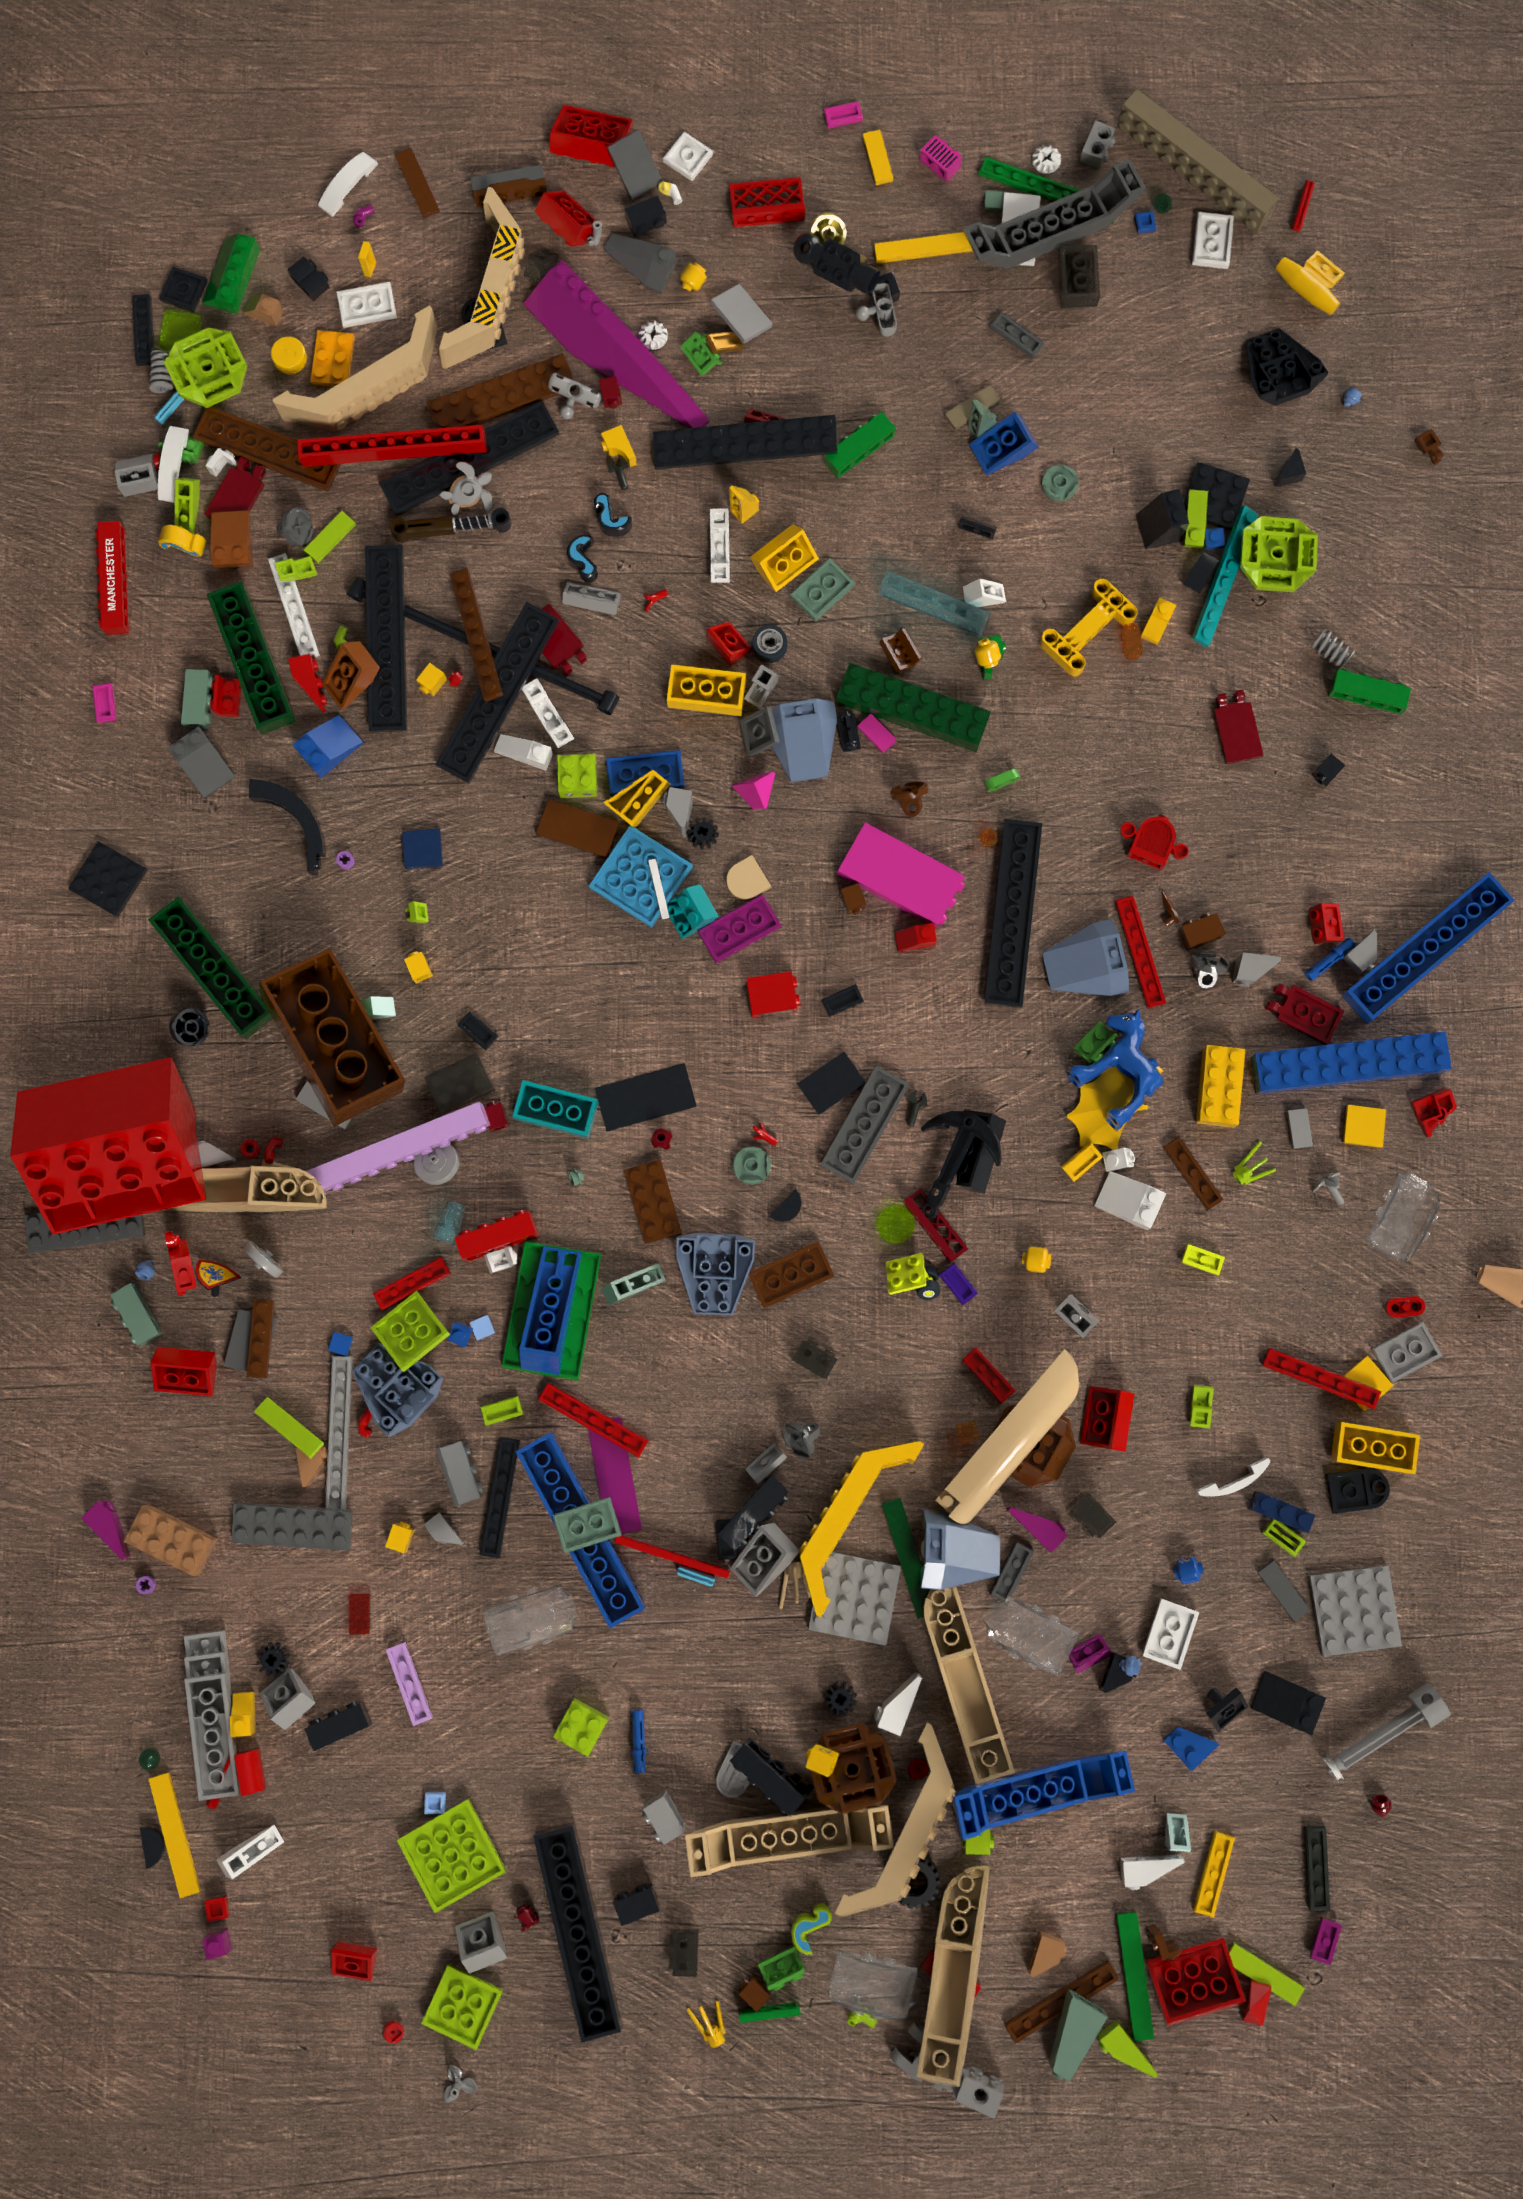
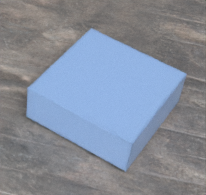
(482, 1327)
(435, 1802)

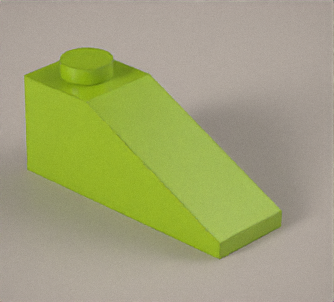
(186, 503)
(1196, 515)
(1121, 2047)

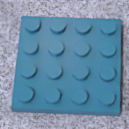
(628, 880)

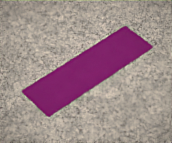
(616, 1480)

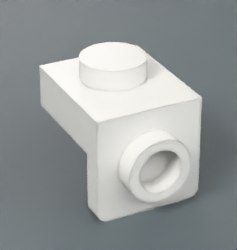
(218, 460)
(1118, 1159)
(501, 1259)

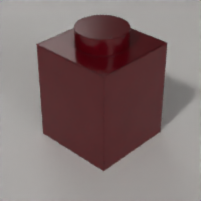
(610, 392)
(496, 1116)

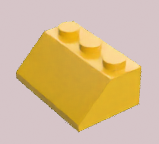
(784, 557)

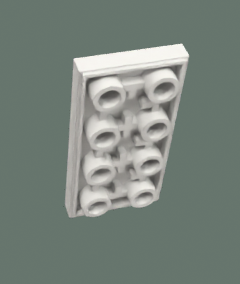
(1017, 205)

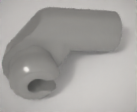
(597, 231)

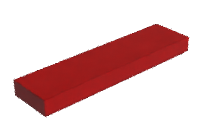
(412, 1282)

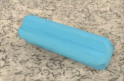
(168, 408)
(696, 1575)

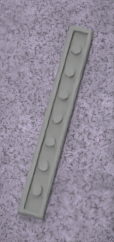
(339, 1432)

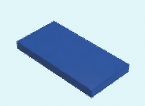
(627, 769)

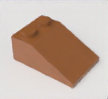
(231, 540)
(350, 673)

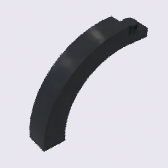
(271, 793)

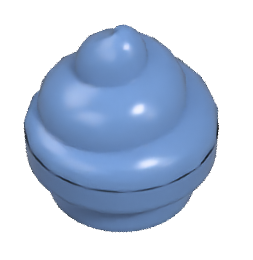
(1351, 396)
(145, 1270)
(1130, 1665)

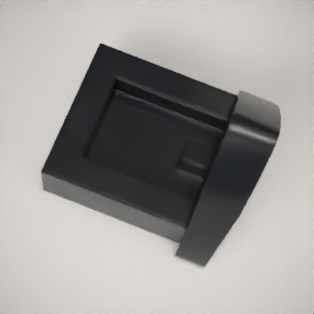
(889, 278)

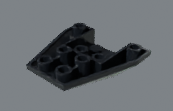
(1282, 367)

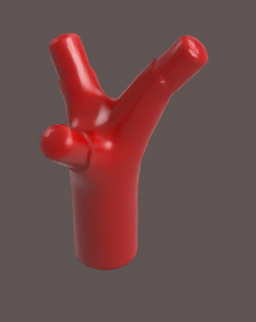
(654, 597)
(764, 1135)

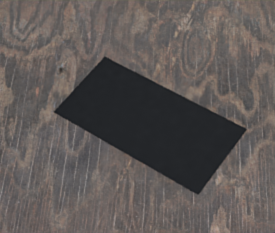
(645, 1097)

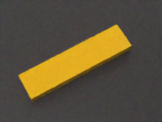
(1213, 1874)

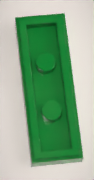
(770, 2012)

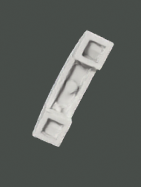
(344, 181)
(170, 462)
(719, 545)
(547, 713)
(1255, 1470)

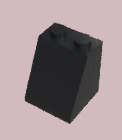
(1163, 520)

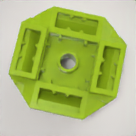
(201, 351)
(1289, 540)

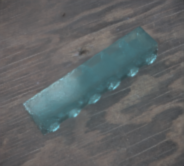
(934, 603)

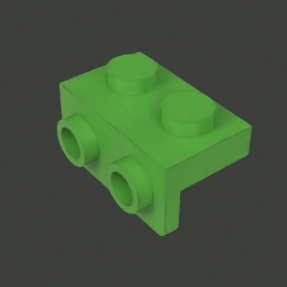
(782, 1968)

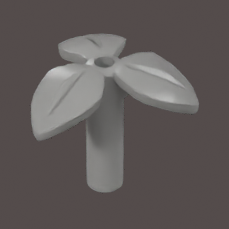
(1332, 1184)
(452, 2091)

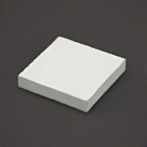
(687, 156)

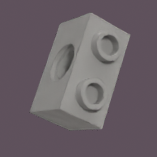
(1076, 1315)

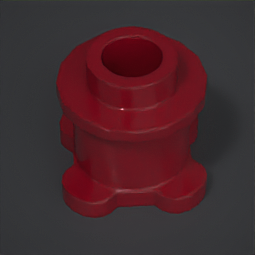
(663, 1144)
(526, 1917)

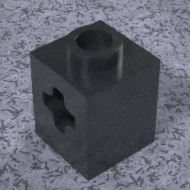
(1328, 770)

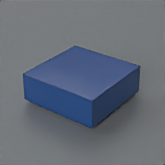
(1145, 222)
(340, 1344)

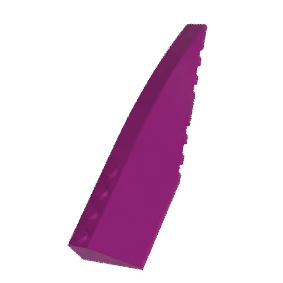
(604, 342)

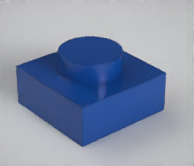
(1214, 538)
(460, 1334)

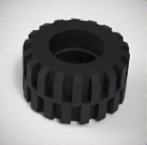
(928, 1890)

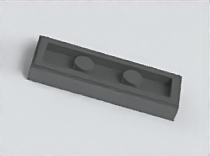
(1016, 335)
(1012, 1571)
(1283, 1591)

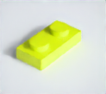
(1202, 1259)

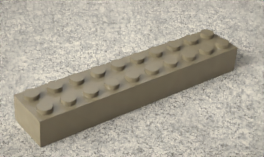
(1197, 161)

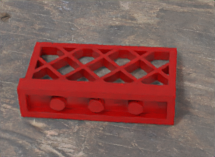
(768, 213)

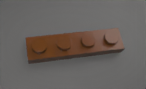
(260, 1338)

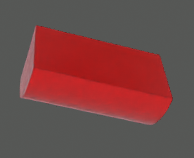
(250, 1772)

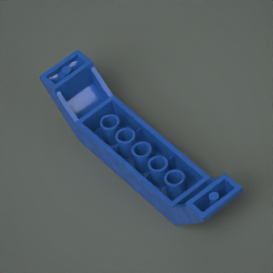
(1041, 1791)

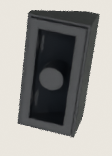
(977, 527)

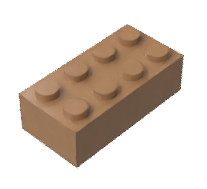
(170, 1540)

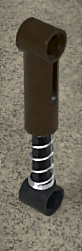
(448, 525)

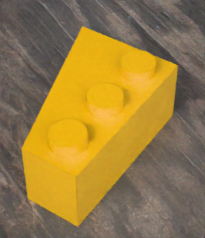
(638, 799)

